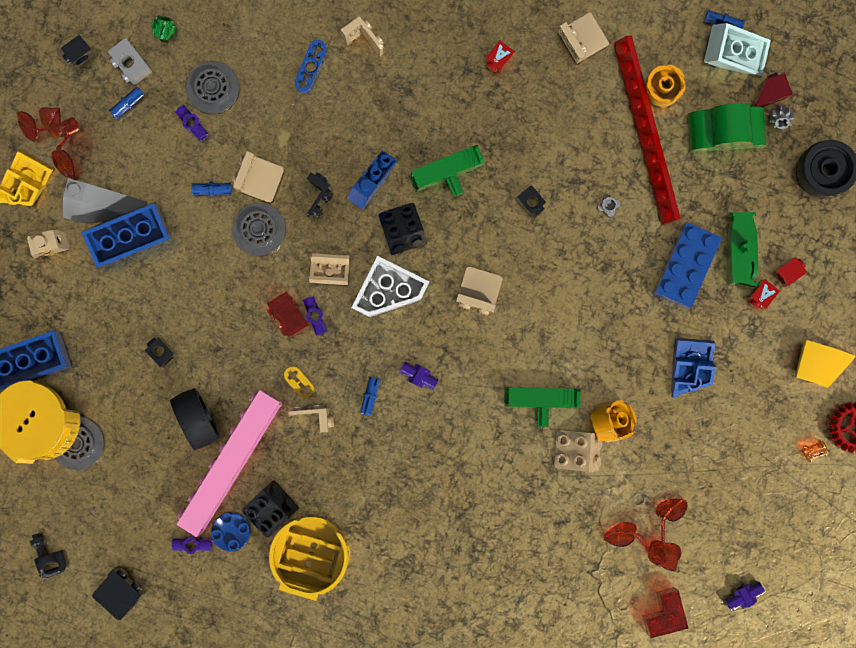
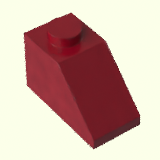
(773, 90)

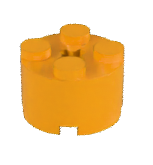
(675, 87)
(613, 421)

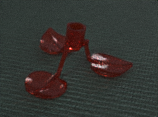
(52, 123)
(659, 553)

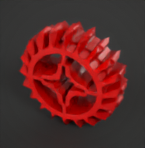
(837, 429)

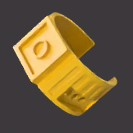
(46, 434)
(291, 551)

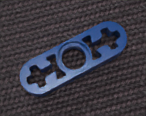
(320, 55)

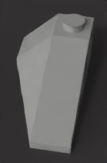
(95, 204)

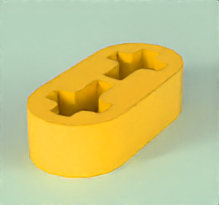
(295, 385)

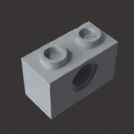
(137, 70)

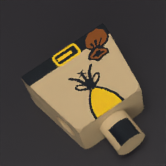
(46, 243)

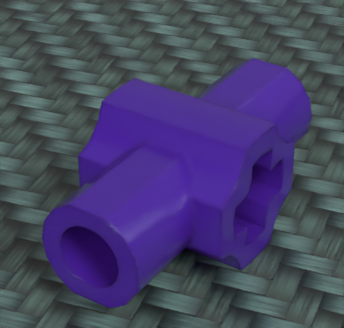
(185, 115)
(311, 305)
(418, 375)
(202, 544)
(745, 596)

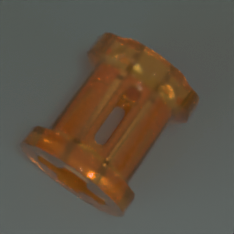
(815, 450)

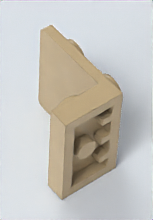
(583, 37)

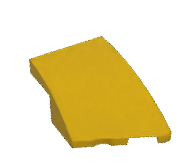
(24, 180)
(821, 363)

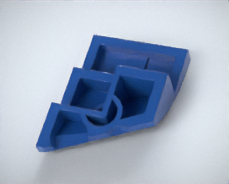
(692, 365)

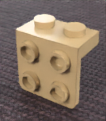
(355, 28)
(257, 177)
(479, 290)
(325, 420)
(577, 451)

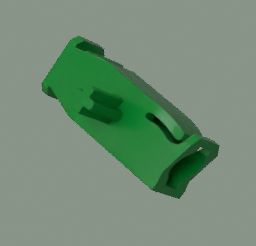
(447, 170)
(742, 249)
(543, 399)

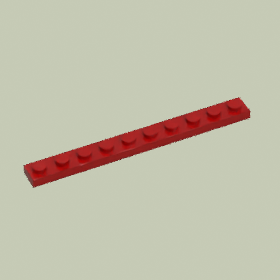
(647, 130)

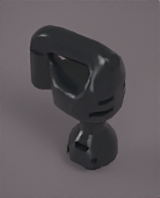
(43, 559)

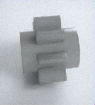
(781, 117)

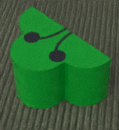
(727, 128)

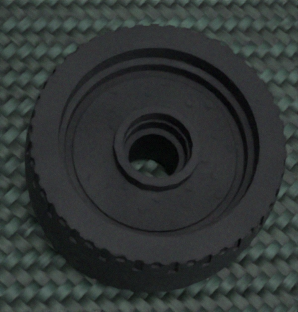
(841, 164)
(194, 419)

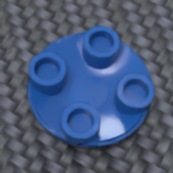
(230, 531)

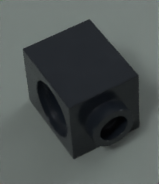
(77, 51)
(531, 192)
(168, 353)

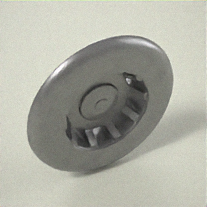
(212, 87)
(258, 229)
(79, 446)

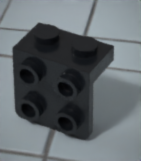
(325, 195)
(402, 228)
(270, 509)
(118, 593)

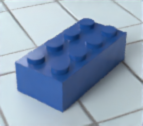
(126, 234)
(687, 265)
(33, 359)

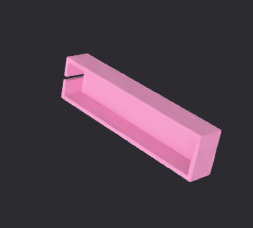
(230, 462)

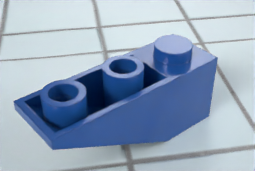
(371, 179)

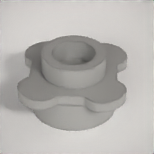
(609, 200)

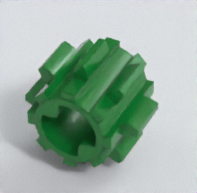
(162, 27)

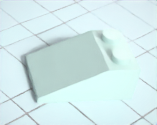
(737, 50)

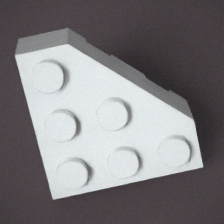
(388, 289)

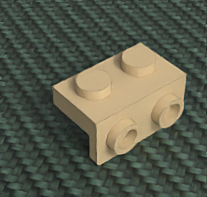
(329, 269)

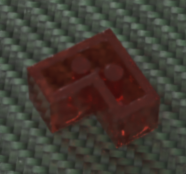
(288, 314)
(671, 616)

